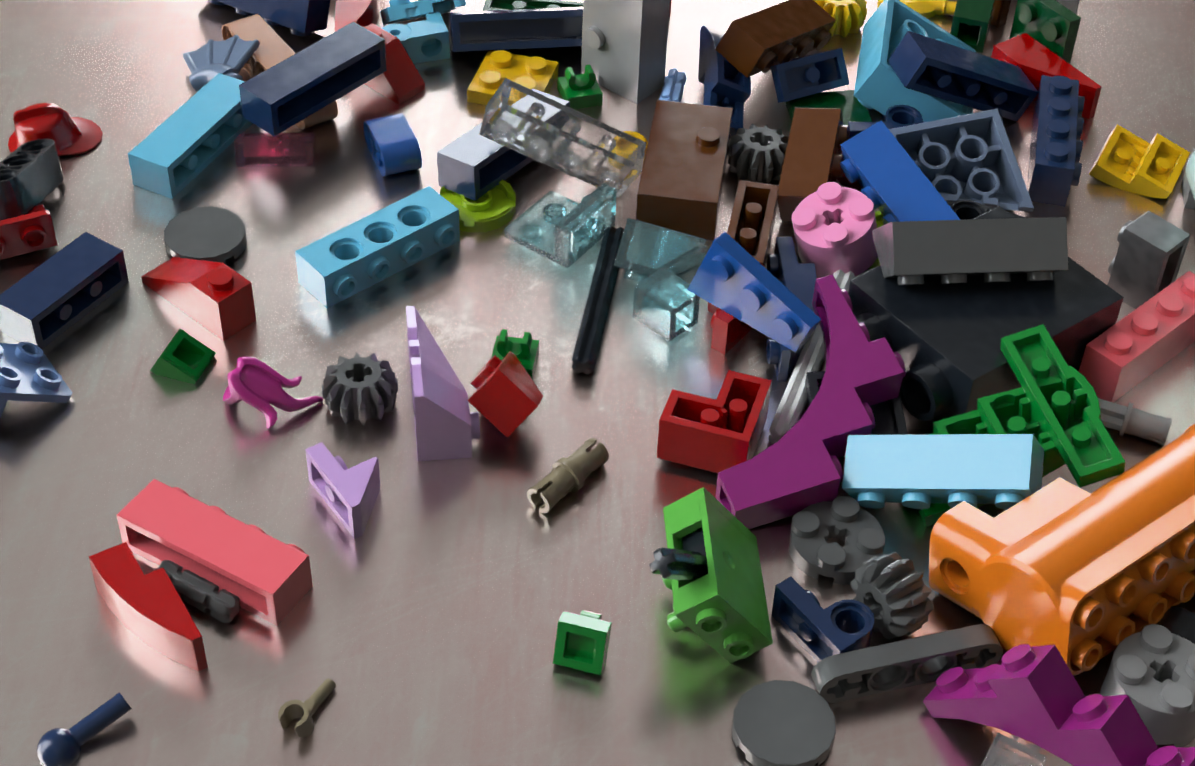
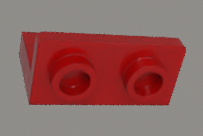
(27, 233)

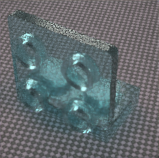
(563, 227)

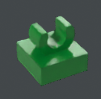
(580, 89)
(524, 348)
(582, 641)

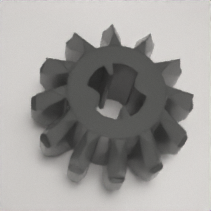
(757, 153)
(360, 388)
(893, 594)

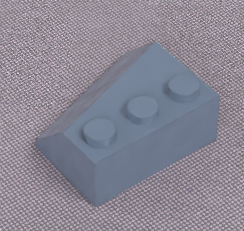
(968, 159)

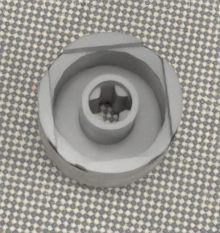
(1160, 681)

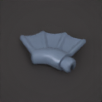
(218, 57)

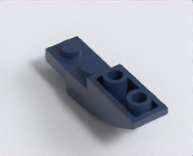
(722, 81)
(801, 282)

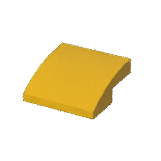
(1140, 166)

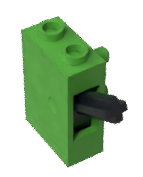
(713, 576)

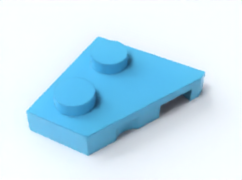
(405, 10)

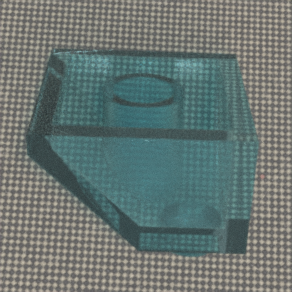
(651, 247)

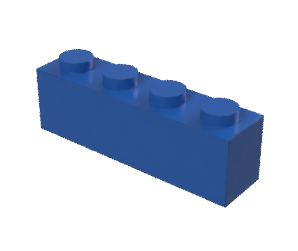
(892, 178)

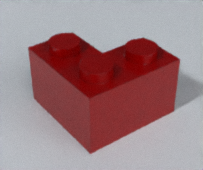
(715, 431)

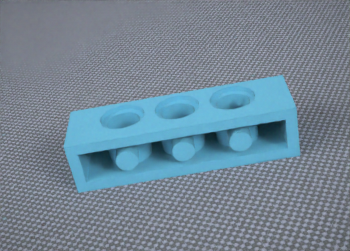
(377, 246)

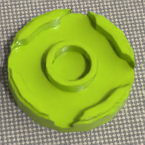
(486, 212)

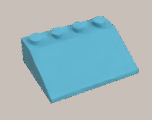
(876, 81)

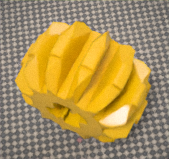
(847, 13)

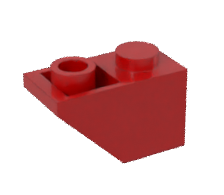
(505, 393)

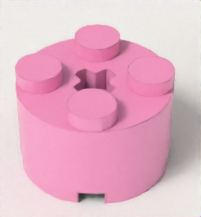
(835, 230)

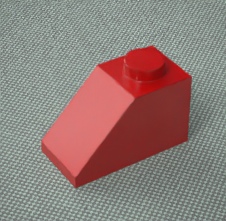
(401, 78)

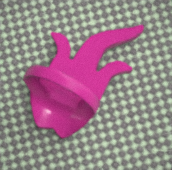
(261, 386)

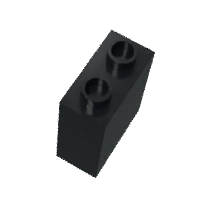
(955, 330)

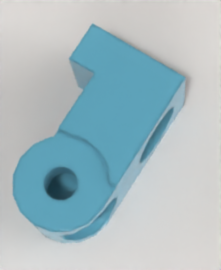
(423, 39)

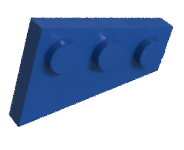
(751, 294)

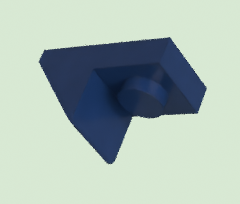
(809, 75)

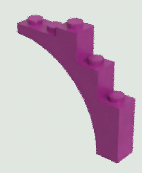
(805, 461)
(1042, 703)

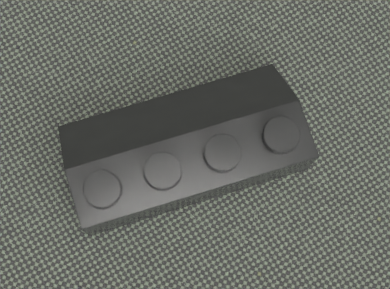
(972, 248)

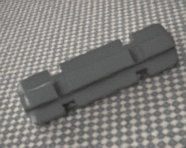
(202, 593)

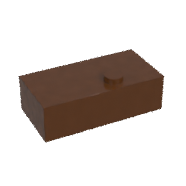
(685, 168)

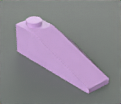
(439, 400)

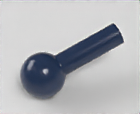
(64, 745)

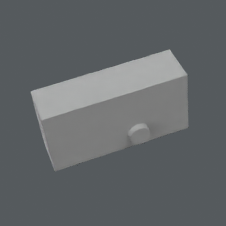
(626, 45)

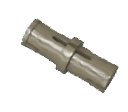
(567, 475)

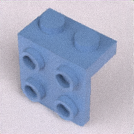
(29, 376)

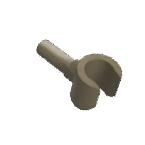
(299, 709)

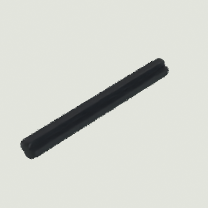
(597, 303)

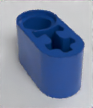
(392, 144)

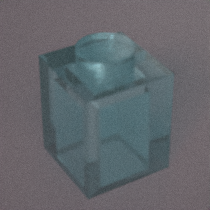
(665, 304)

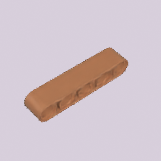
(269, 53)

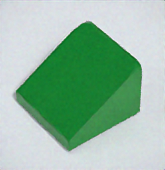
(183, 359)

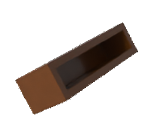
(775, 35)

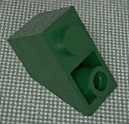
(973, 22)

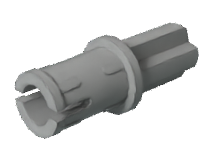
(1134, 421)

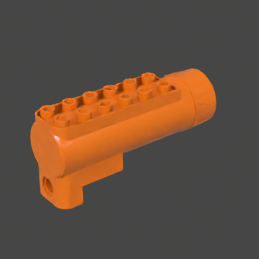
(1074, 561)

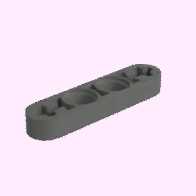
(904, 662)

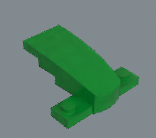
(1051, 404)

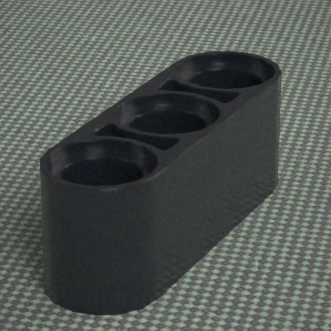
(28, 177)

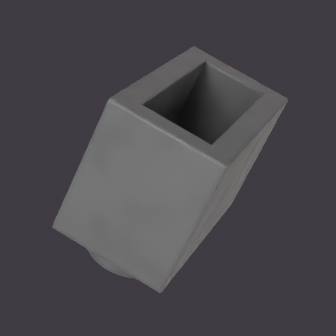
(1146, 258)

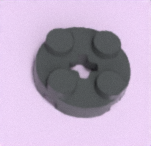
(840, 520)

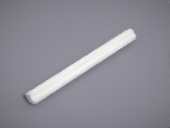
(810, 360)

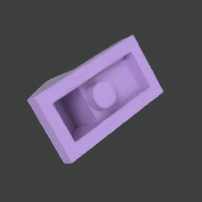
(346, 491)

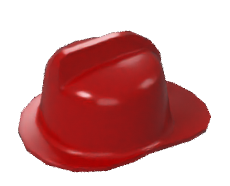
(50, 121)

